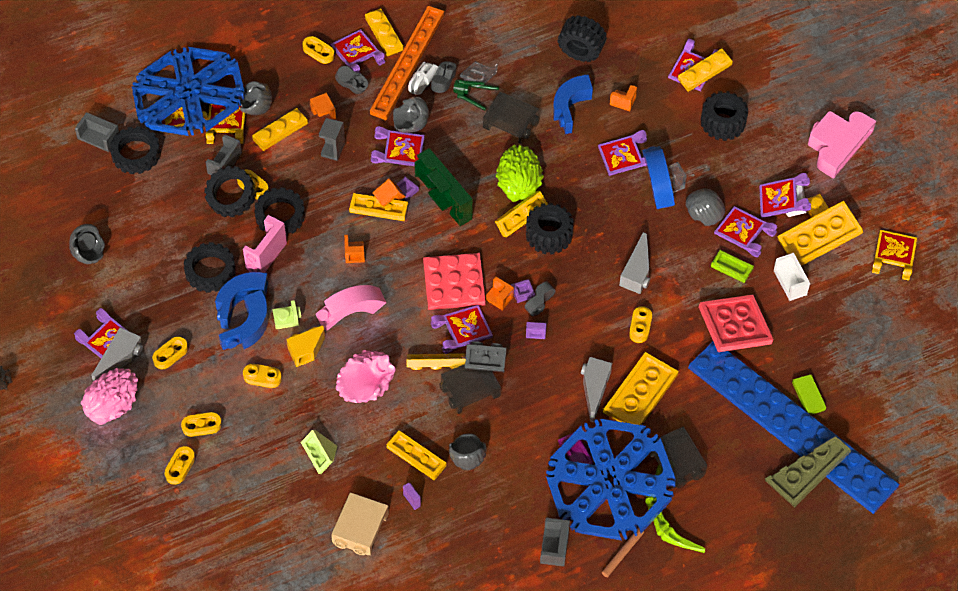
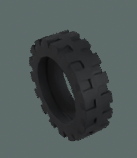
(136, 165)
(218, 179)
(280, 195)
(205, 251)

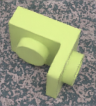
(287, 316)

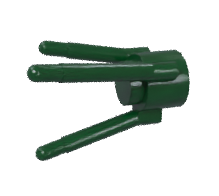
(463, 87)

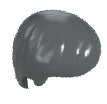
(257, 98)
(411, 115)
(705, 206)
(86, 244)
(467, 451)

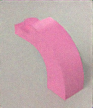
(350, 300)

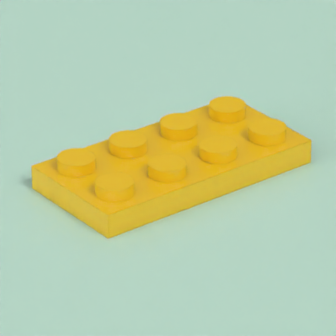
(821, 233)
(641, 391)

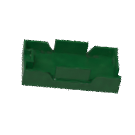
(447, 189)

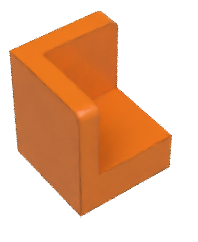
(622, 99)
(322, 105)
(387, 192)
(354, 251)
(500, 294)

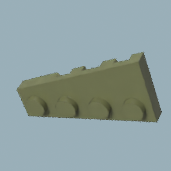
(808, 471)

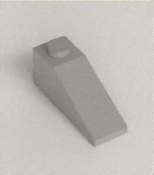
(637, 268)
(119, 352)
(595, 380)

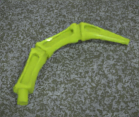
(665, 531)

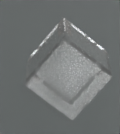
(677, 177)

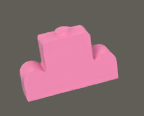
(839, 140)

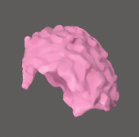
(365, 377)
(110, 395)

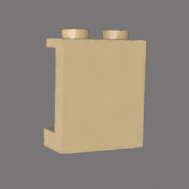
(359, 524)

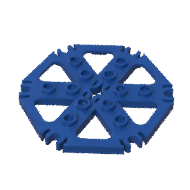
(175, 90)
(616, 496)

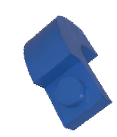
(569, 93)
(659, 177)
(233, 293)
(252, 328)

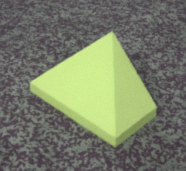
(319, 450)

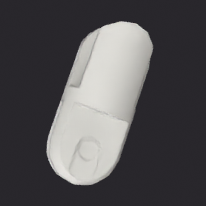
(422, 78)

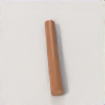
(621, 553)

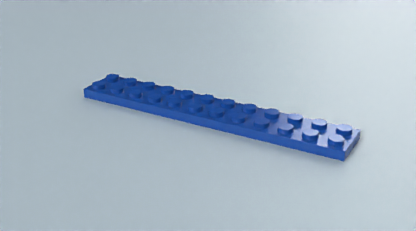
(790, 424)

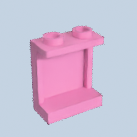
(268, 249)

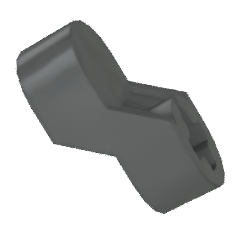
(443, 77)
(354, 81)
(543, 293)

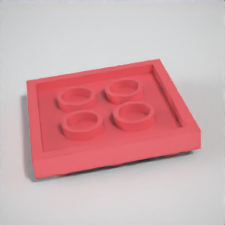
(454, 281)
(735, 323)

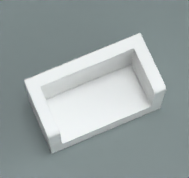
(791, 276)

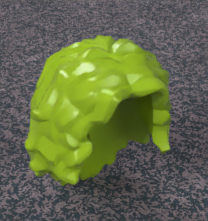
(519, 173)

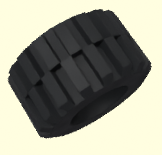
(582, 38)
(724, 104)
(549, 216)

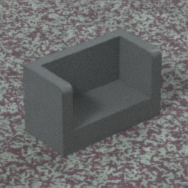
(96, 131)
(334, 138)
(227, 155)
(555, 542)

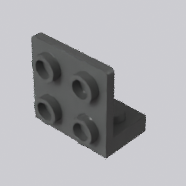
(485, 357)

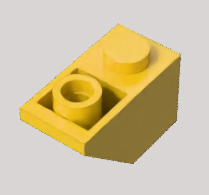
(306, 345)

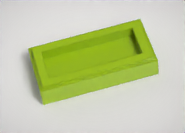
(732, 266)
(809, 394)

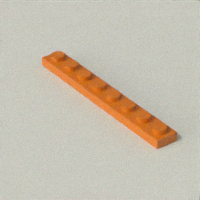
(406, 63)

